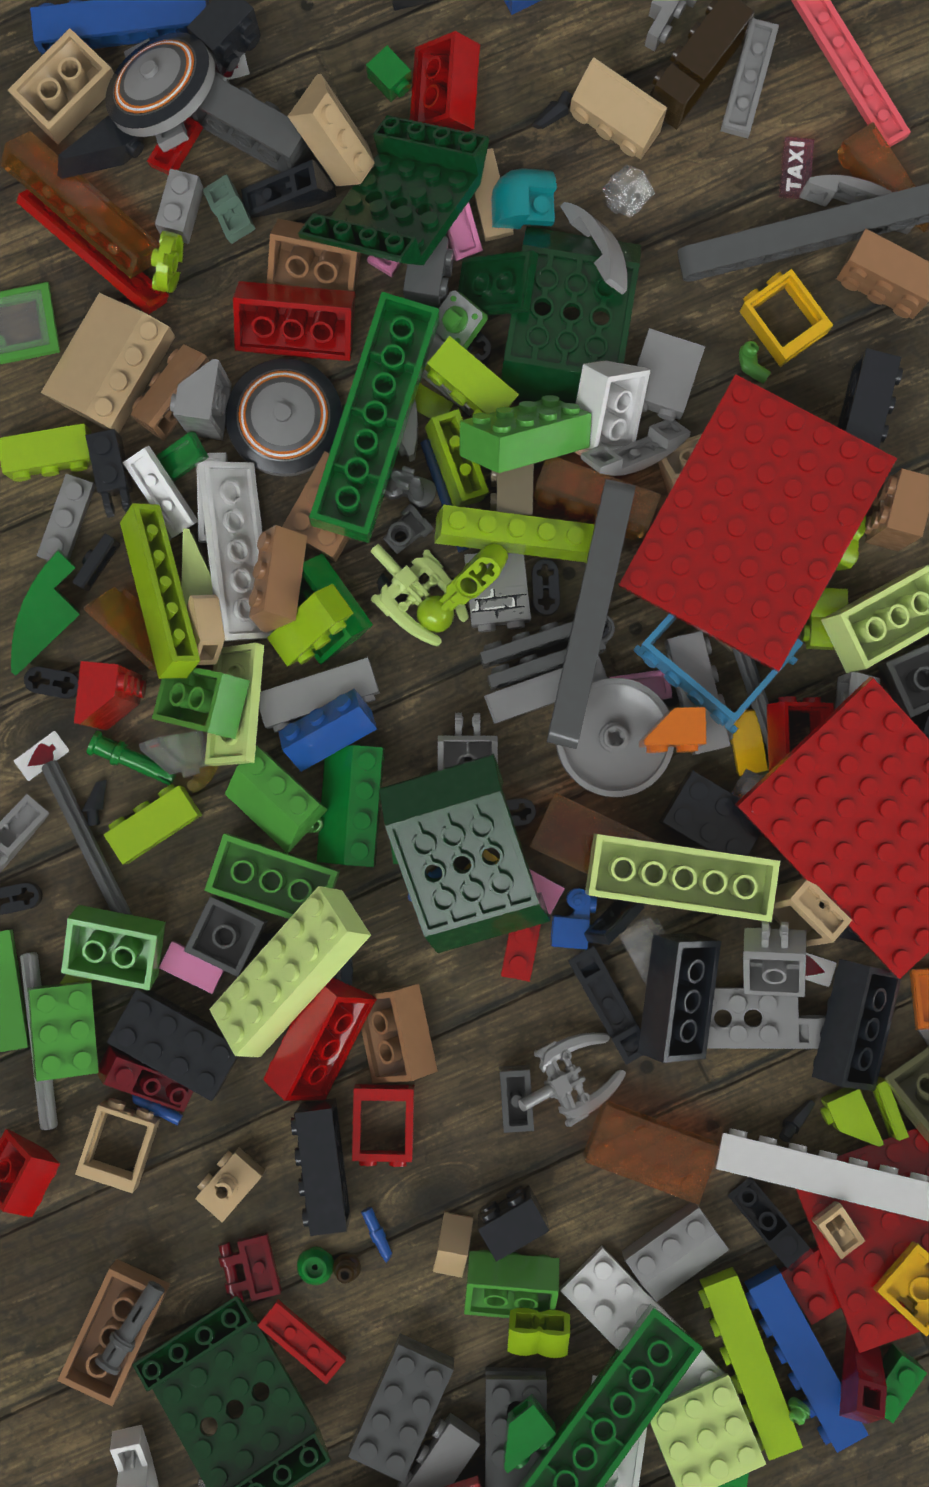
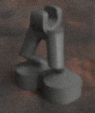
(417, 489)

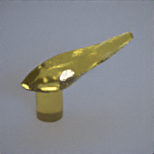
(201, 780)

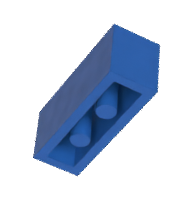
(327, 730)

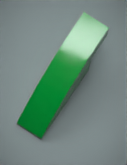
(42, 613)

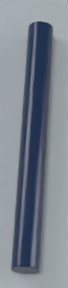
(437, 478)

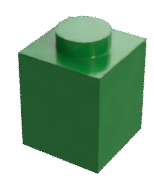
(389, 74)

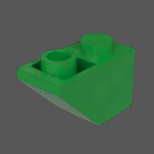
(526, 1432)

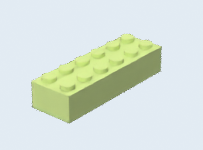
(682, 877)
(289, 972)

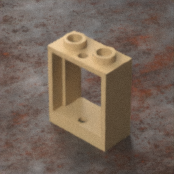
(799, 905)
(107, 1173)

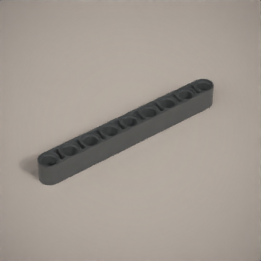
(804, 233)
(591, 614)

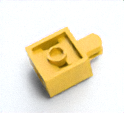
(909, 1283)

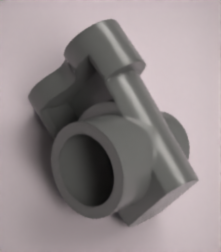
(410, 524)

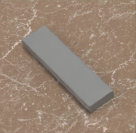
(749, 78)

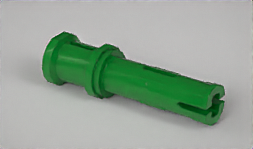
(118, 754)

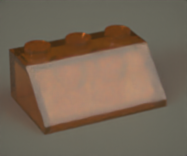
(124, 621)

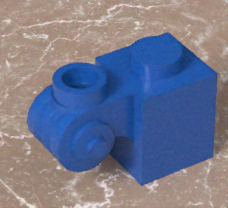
(570, 930)

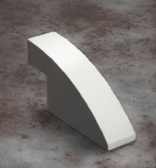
(133, 1458)

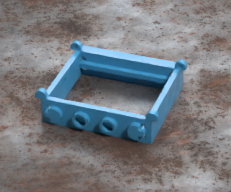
(696, 693)

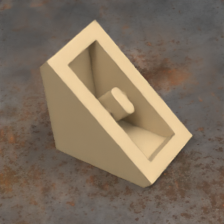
(838, 1229)
(453, 1244)

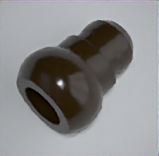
(346, 1267)

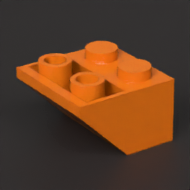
(677, 728)

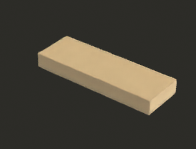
(483, 199)

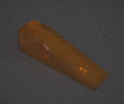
(872, 159)

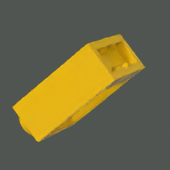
(820, 322)

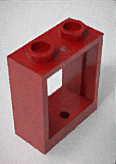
(779, 723)
(383, 1092)

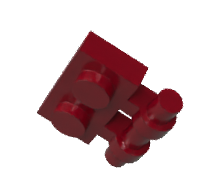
(258, 1265)

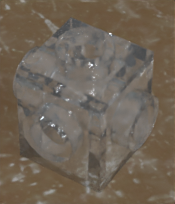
(628, 191)

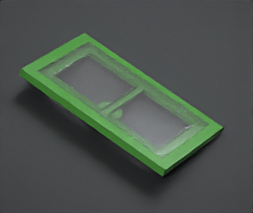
(27, 323)

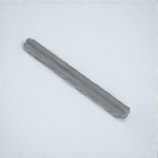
(44, 1089)

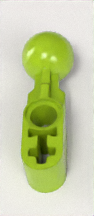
(437, 612)

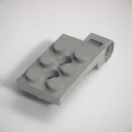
(778, 1029)

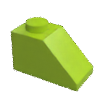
(850, 1115)

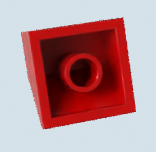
(24, 1174)

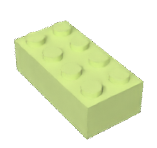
(881, 621)

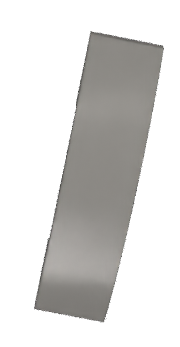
(844, 188)
(611, 262)
(661, 441)

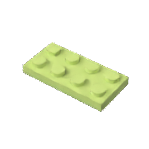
(246, 663)

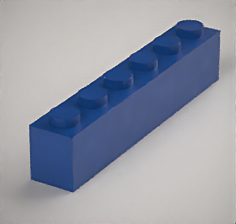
(112, 21)
(804, 1355)

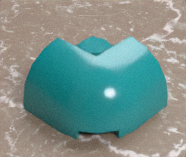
(524, 199)

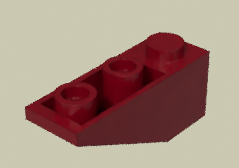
(136, 1078)
(862, 1384)

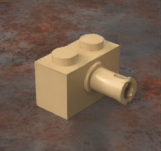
(230, 1184)

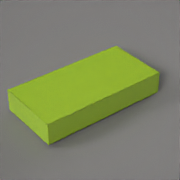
(889, 1110)

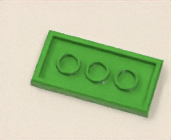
(13, 1019)

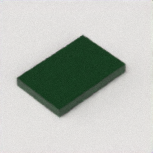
(499, 281)

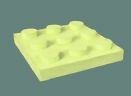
(706, 1435)

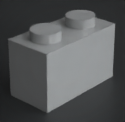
(179, 204)

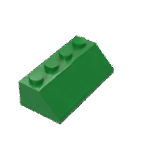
(353, 806)

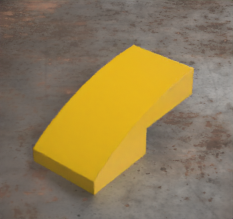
(748, 744)

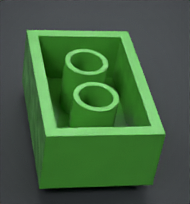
(203, 702)
(113, 947)
(62, 1030)

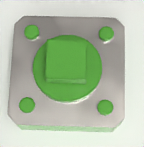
(460, 319)

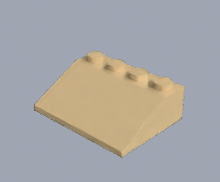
(109, 362)

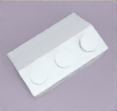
(615, 399)

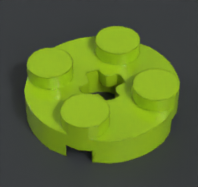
(166, 261)

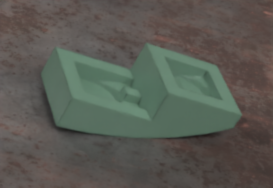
(229, 209)

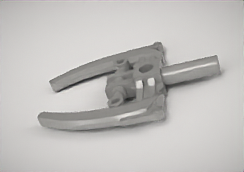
(560, 1083)

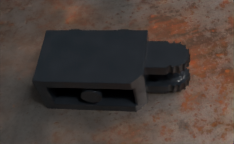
(110, 474)

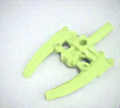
(407, 582)

